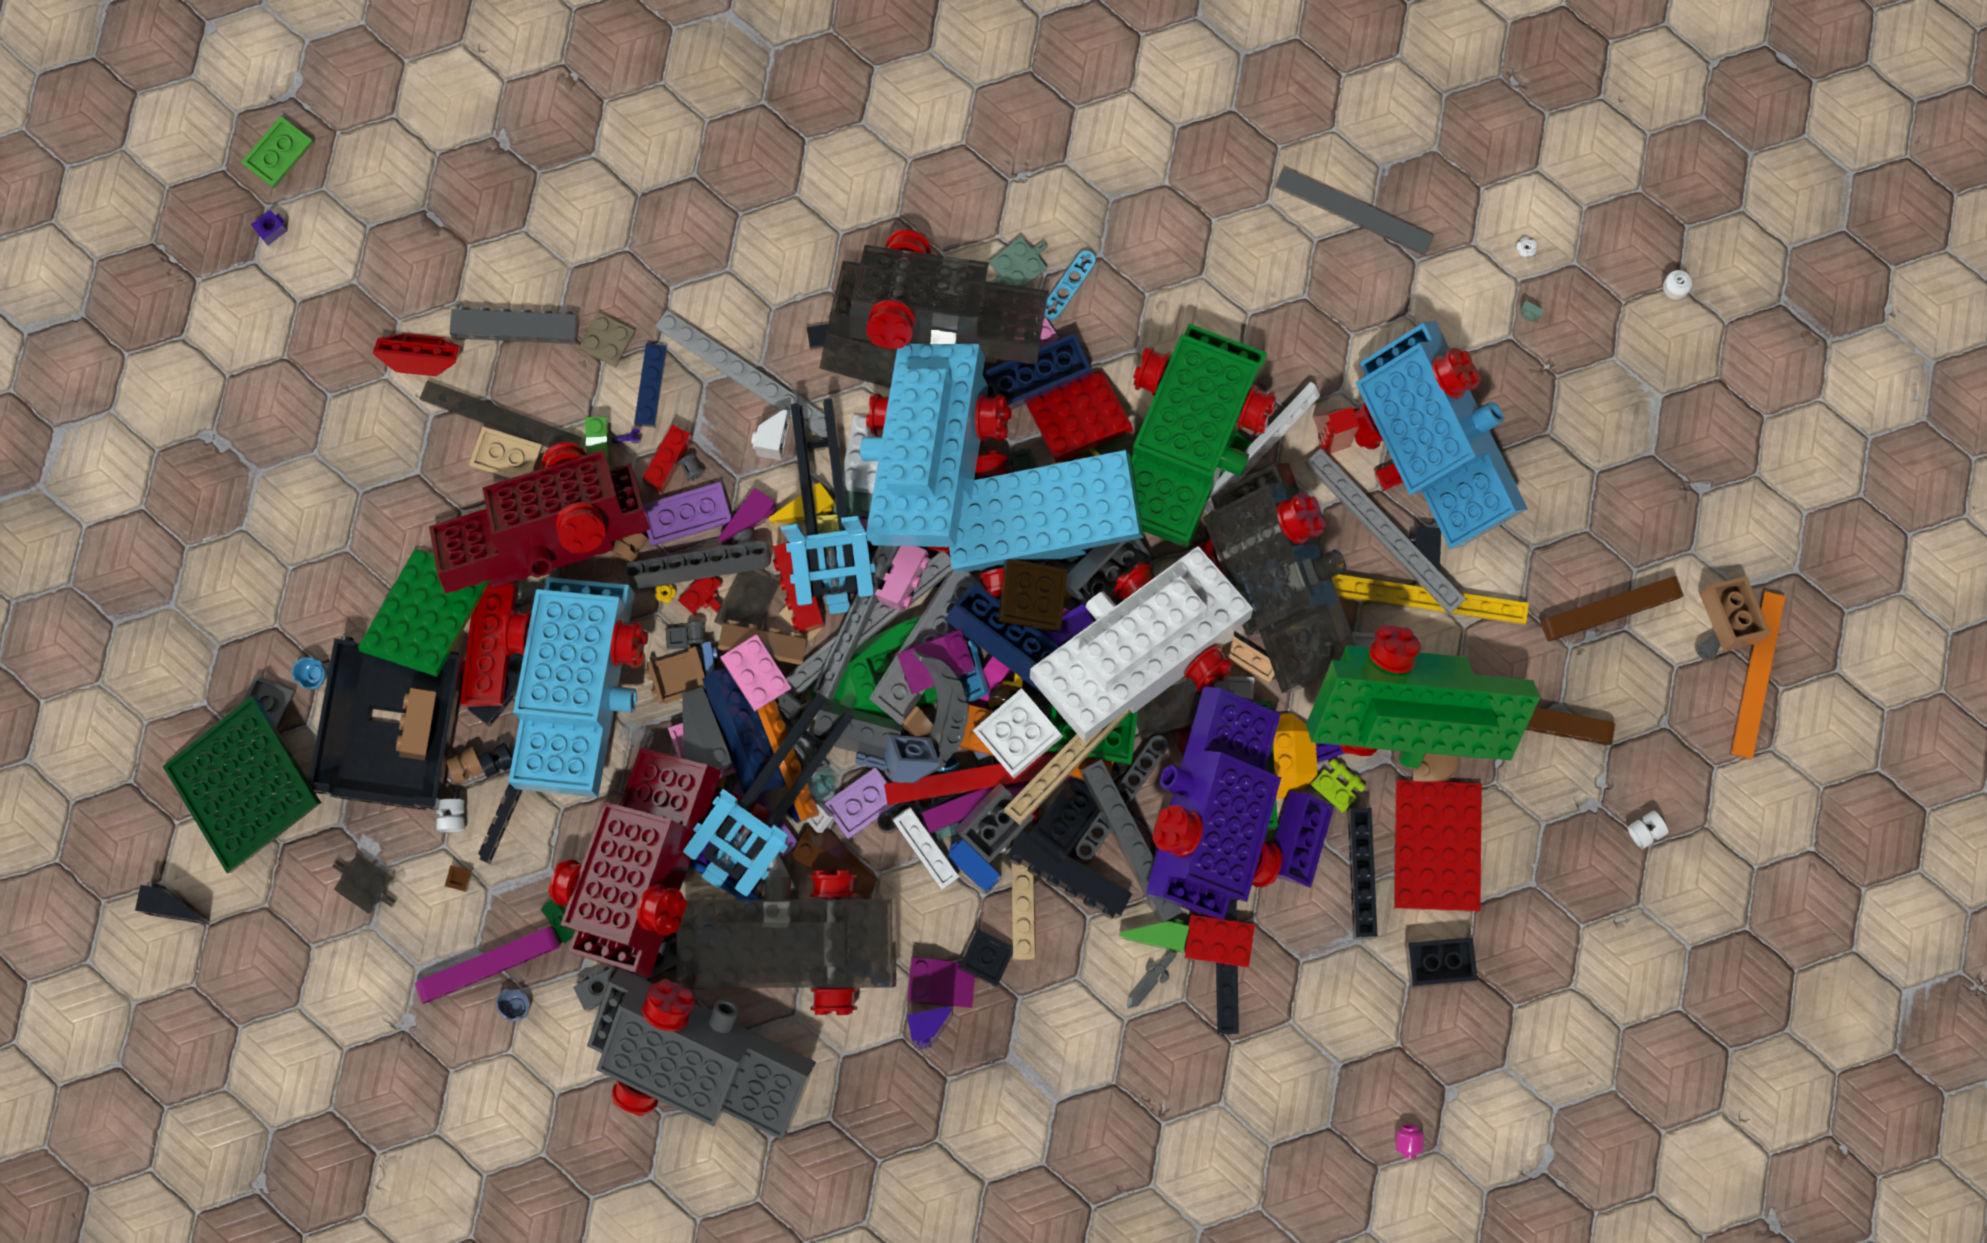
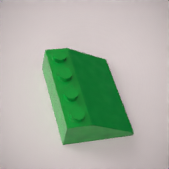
(1114, 747)

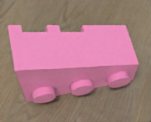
(903, 577)

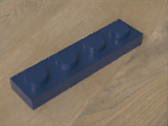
(650, 385)

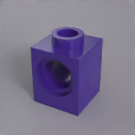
(261, 224)

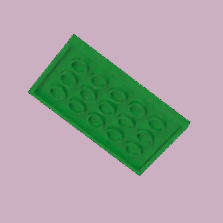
(418, 619)

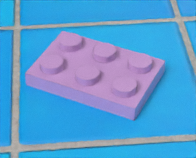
(859, 803)

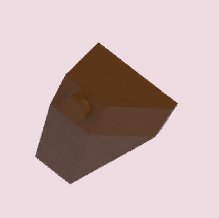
(826, 852)

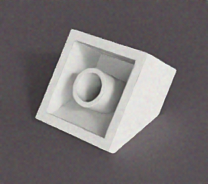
(771, 436)

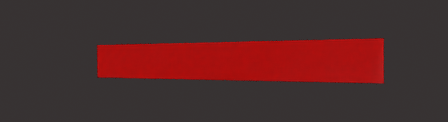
(960, 781)

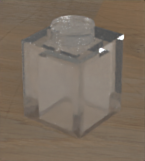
(636, 735)

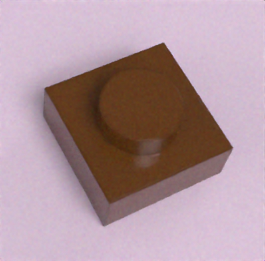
(458, 878)

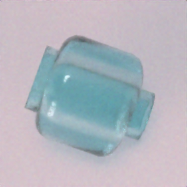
(821, 788)

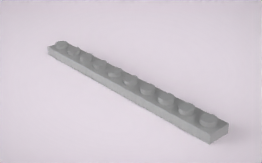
(739, 371)
(1385, 531)
(809, 671)

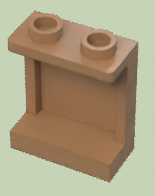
(675, 676)

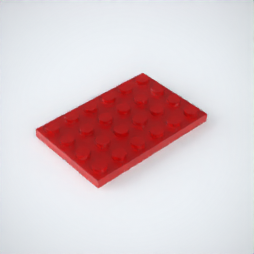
(1437, 846)

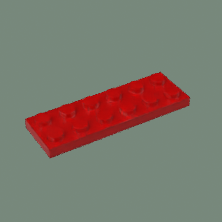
(485, 660)

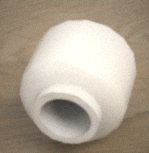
(1677, 284)

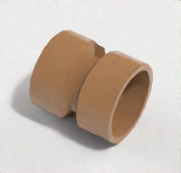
(627, 547)
(464, 765)

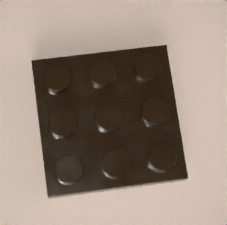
(1032, 595)

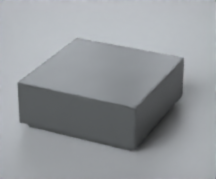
(676, 638)

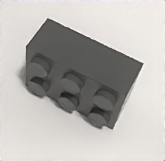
(988, 826)

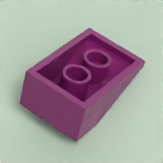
(947, 647)
(939, 983)

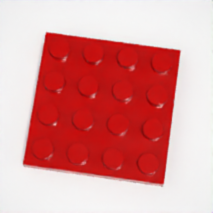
(1079, 416)

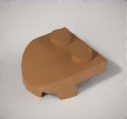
(1436, 768)

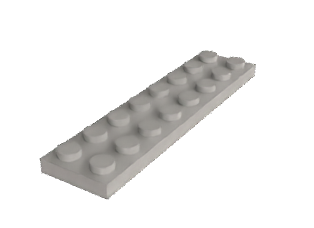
(892, 691)

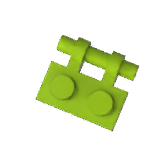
(1333, 790)

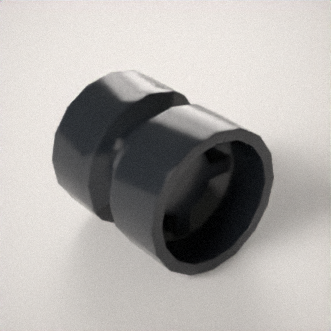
(488, 760)

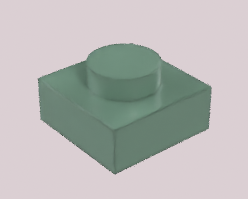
(1531, 312)

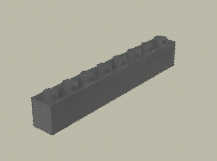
(1125, 833)

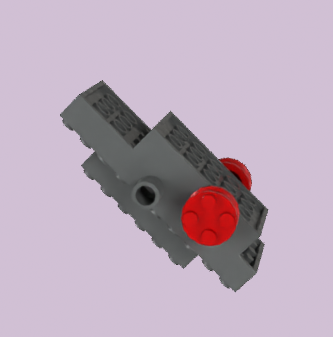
(693, 1057)

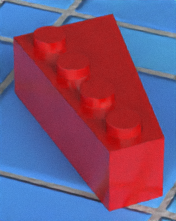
(1336, 429)
(806, 616)

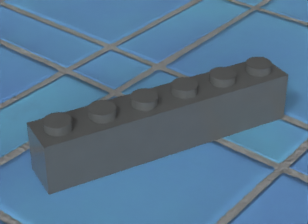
(514, 326)

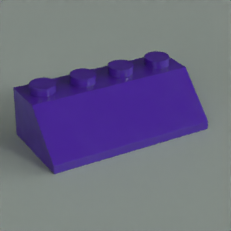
(1302, 836)
(928, 1026)

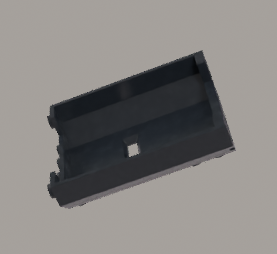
(358, 754)

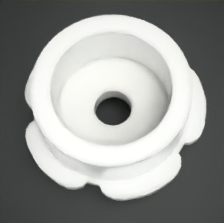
(1526, 252)

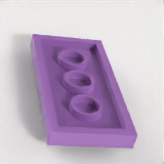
(687, 514)

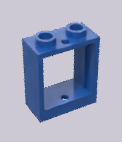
(973, 866)

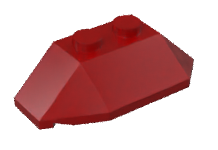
(416, 353)

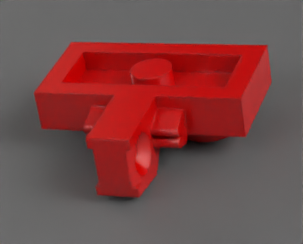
(701, 594)

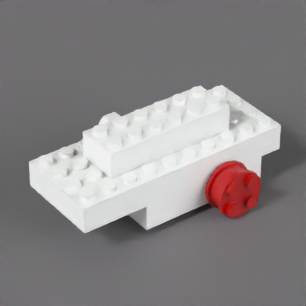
(1144, 644)

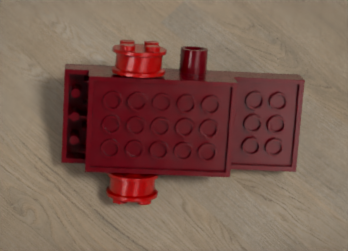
(541, 521)
(635, 864)

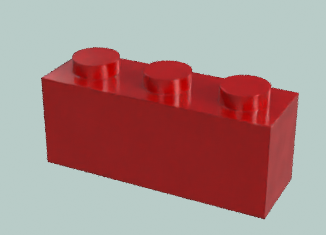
(667, 458)

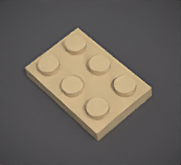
(504, 454)

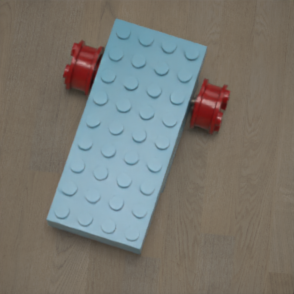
(1044, 513)

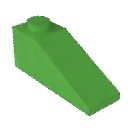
(597, 435)
(1162, 935)

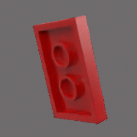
(1219, 941)

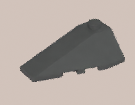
(701, 732)

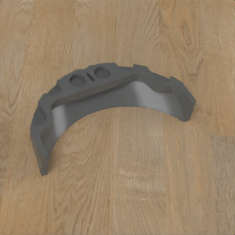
(951, 710)

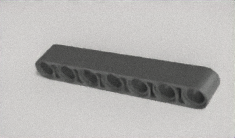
(697, 565)
(1125, 788)

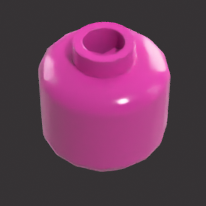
(1410, 1141)

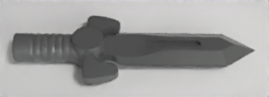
(1150, 980)

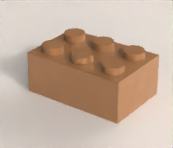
(1735, 613)
(415, 724)

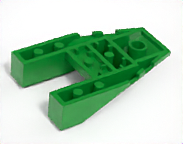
(868, 668)

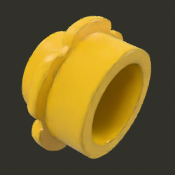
(665, 598)

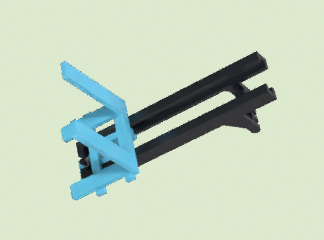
(835, 574)
(728, 849)

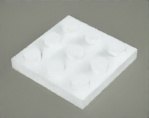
(1017, 733)

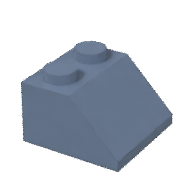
(910, 757)

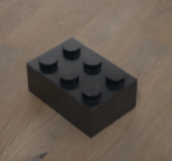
(1441, 962)

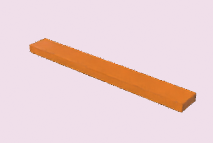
(1757, 679)

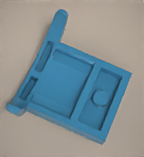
(974, 681)

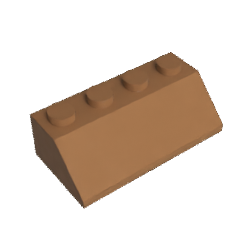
(778, 645)

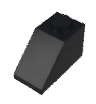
(1428, 542)

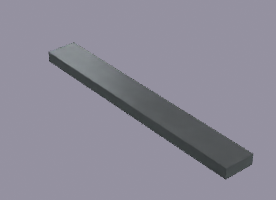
(1354, 211)
(853, 626)

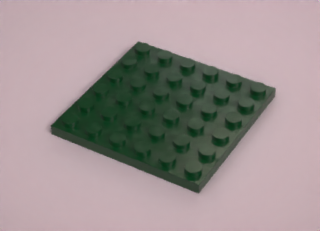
(241, 784)

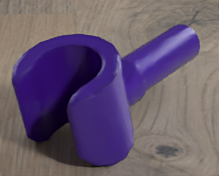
(628, 437)

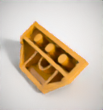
(1293, 755)

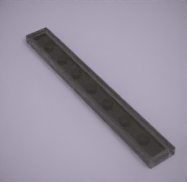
(495, 416)

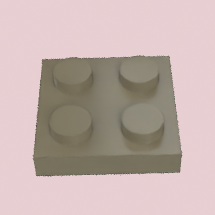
(606, 340)

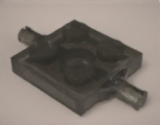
(364, 883)

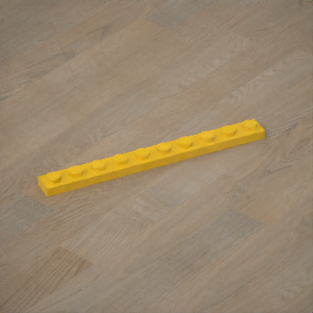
(1419, 598)

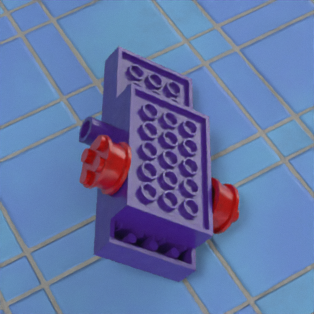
(1219, 809)

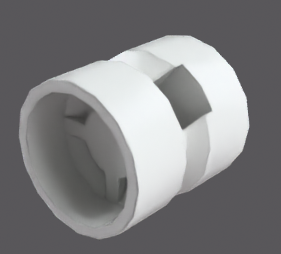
(449, 822)
(1642, 835)

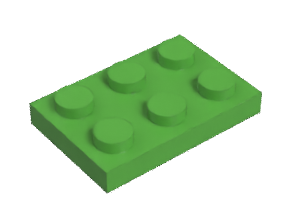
(277, 152)

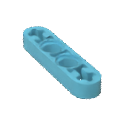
(1071, 287)

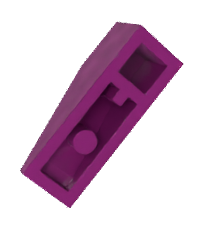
(751, 514)

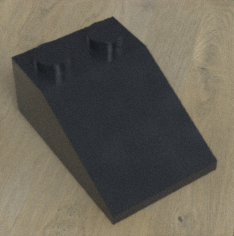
(159, 902)

